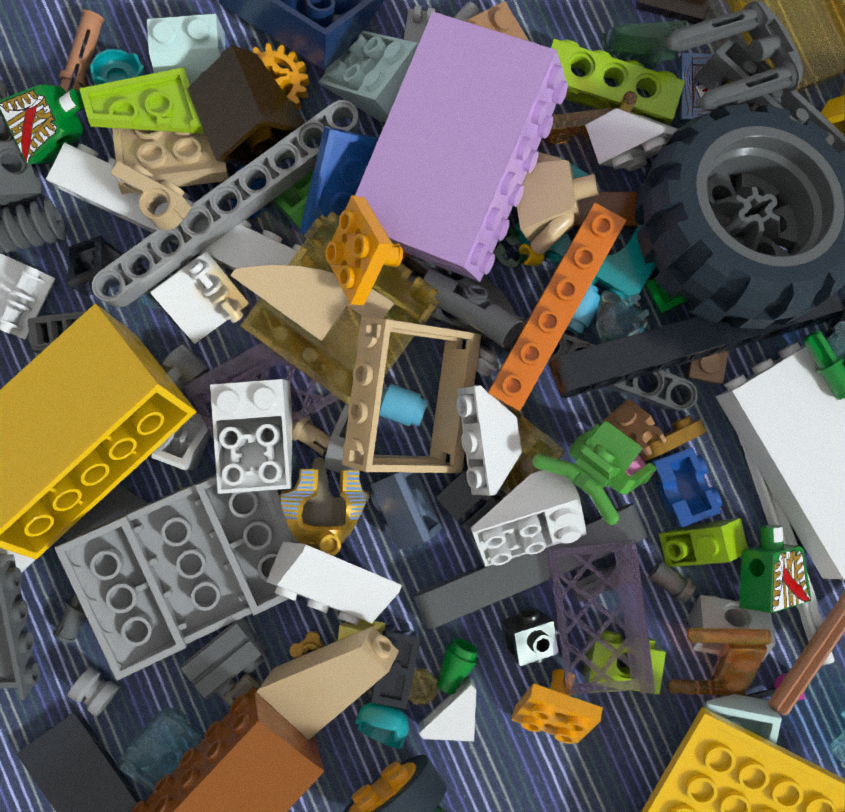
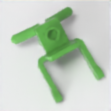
(601, 461)

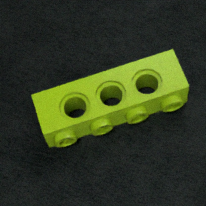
(630, 75)

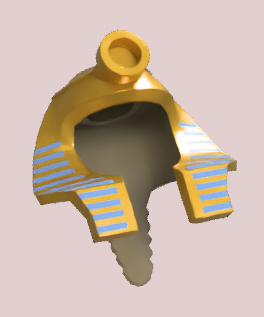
(316, 515)

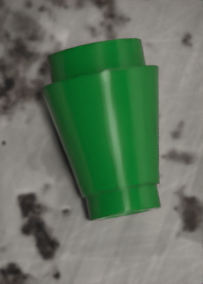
(456, 664)

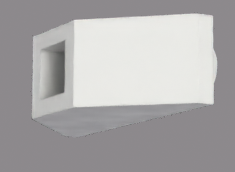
(488, 439)

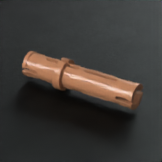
(91, 25)

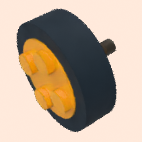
(402, 788)

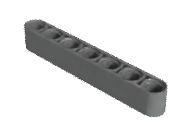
(495, 582)

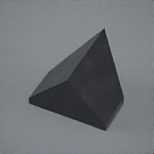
(87, 260)

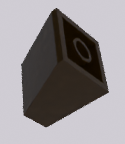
(242, 107)

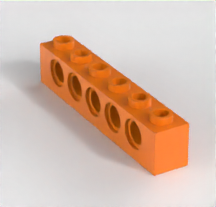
(556, 307)

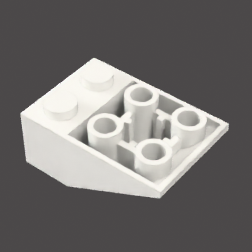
(252, 435)
(531, 518)

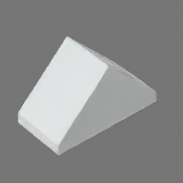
(185, 445)
(453, 716)

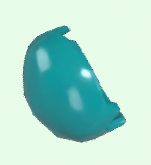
(114, 66)
(383, 724)

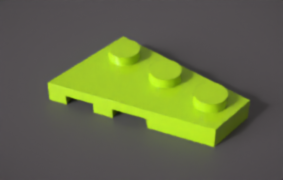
(143, 103)

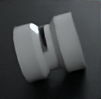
(93, 691)

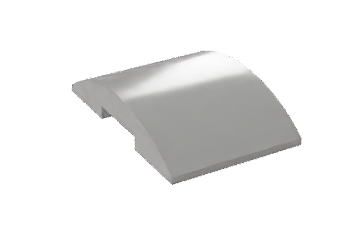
(176, 570)

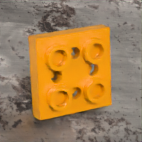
(360, 250)
(556, 711)

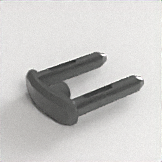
(769, 41)

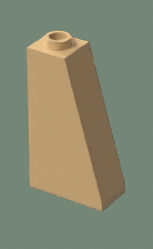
(327, 680)

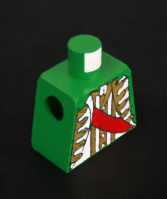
(43, 121)
(773, 574)

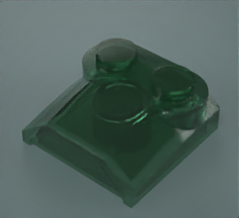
(642, 41)

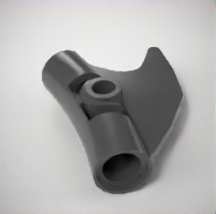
(477, 305)

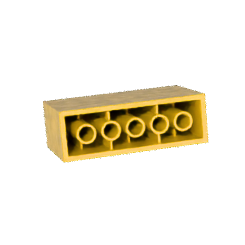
(79, 428)

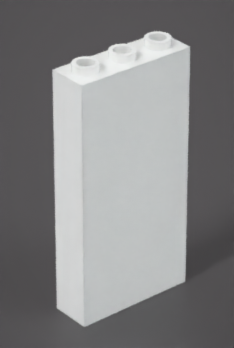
(798, 445)

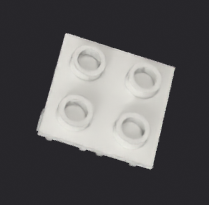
(21, 295)
(200, 297)

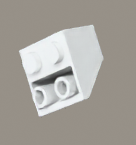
(627, 139)

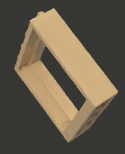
(368, 378)

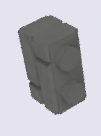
(223, 658)

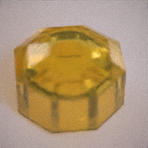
(423, 687)

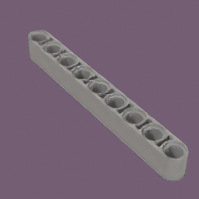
(210, 208)

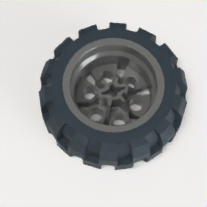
(773, 167)

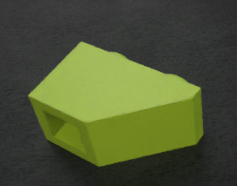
(704, 543)

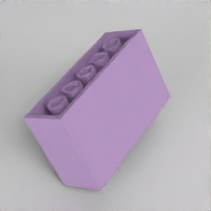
(462, 142)

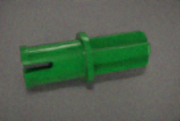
(828, 364)

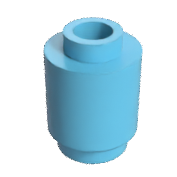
(585, 311)
(402, 405)

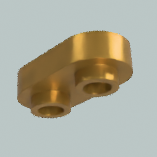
(683, 431)

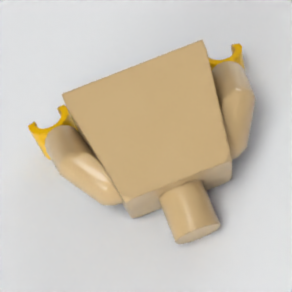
(550, 204)

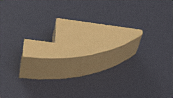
(308, 295)

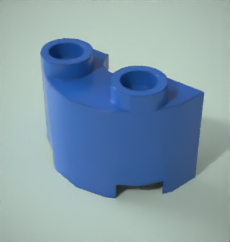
(685, 489)

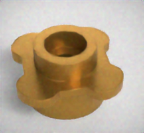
(311, 642)

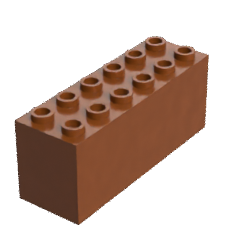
(242, 765)

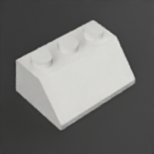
(330, 583)

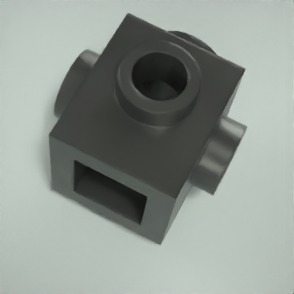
(530, 636)

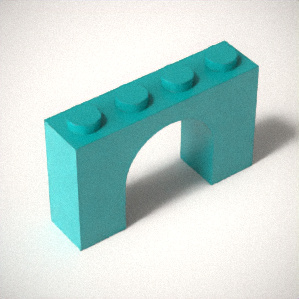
(620, 272)

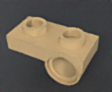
(153, 194)

